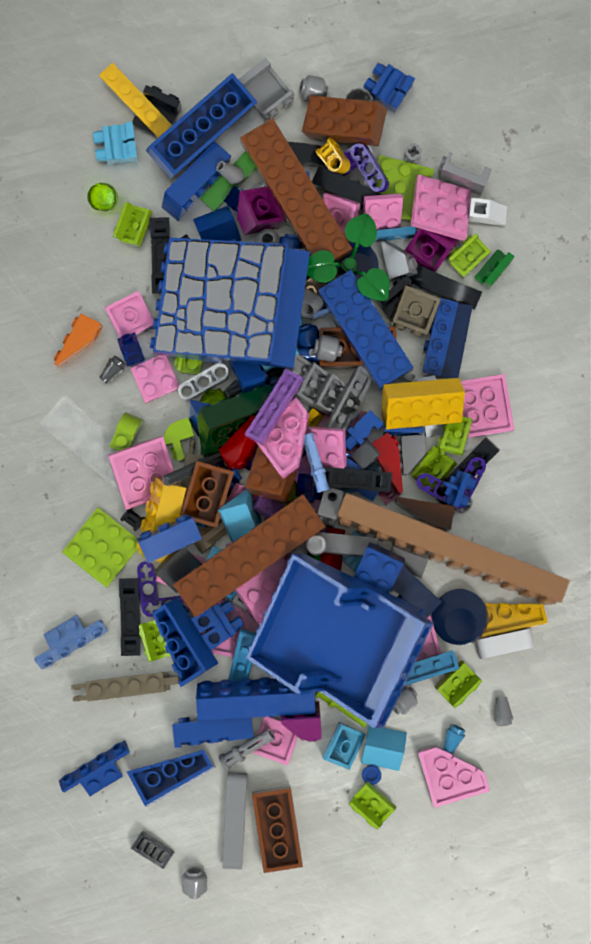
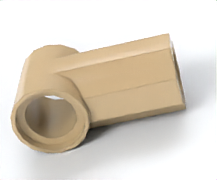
(210, 536)

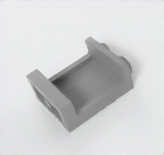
(267, 89)
(462, 177)

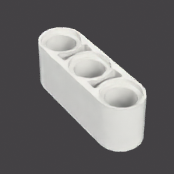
(197, 390)
(505, 643)

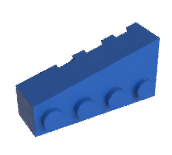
(194, 181)
(183, 642)
(211, 731)
(166, 777)

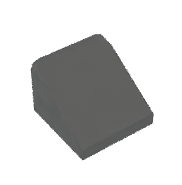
(365, 455)

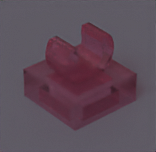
(387, 497)

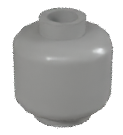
(313, 86)
(267, 235)
(327, 348)
(406, 701)
(194, 883)

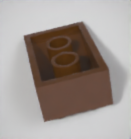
(429, 513)

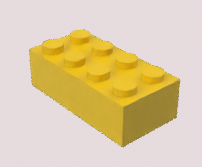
(422, 403)
(163, 507)

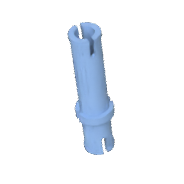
(317, 469)

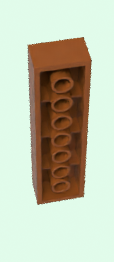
(294, 191)
(248, 555)

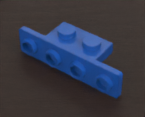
(439, 338)
(98, 772)

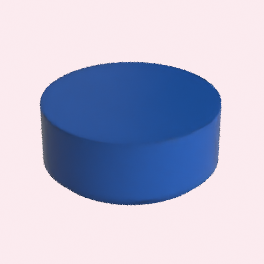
(371, 774)

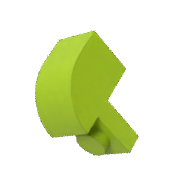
(126, 431)
(177, 433)

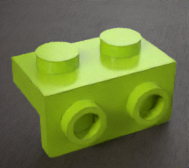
(132, 224)
(468, 256)
(435, 465)
(153, 641)
(458, 684)
(372, 805)

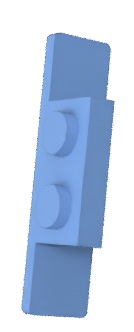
(68, 638)

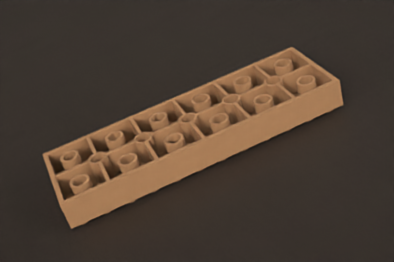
(452, 550)

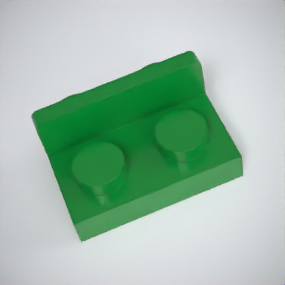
(493, 268)

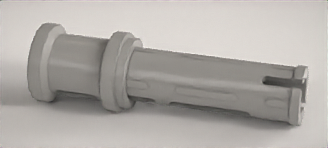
(237, 751)

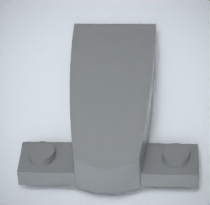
(329, 393)

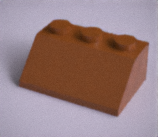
(207, 492)

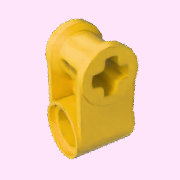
(331, 154)

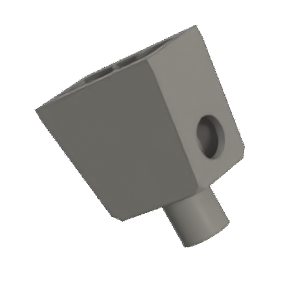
(329, 509)

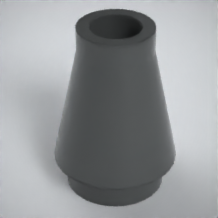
(112, 369)

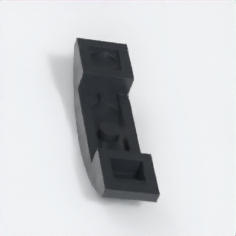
(341, 185)
(159, 235)
(445, 286)
(358, 479)
(130, 616)

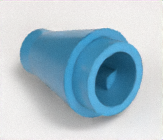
(453, 738)

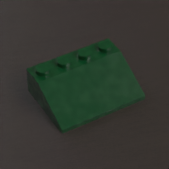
(223, 419)

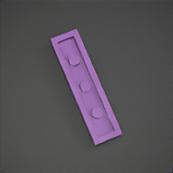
(274, 406)

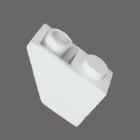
(487, 212)

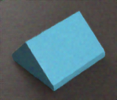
(239, 515)
(343, 746)
(384, 748)

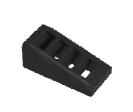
(135, 847)

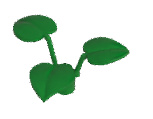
(372, 285)

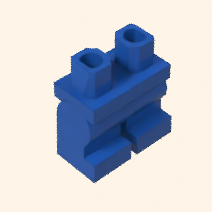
(390, 87)
(362, 430)
(218, 622)

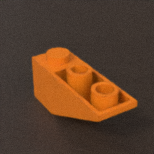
(81, 337)

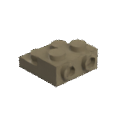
(415, 311)

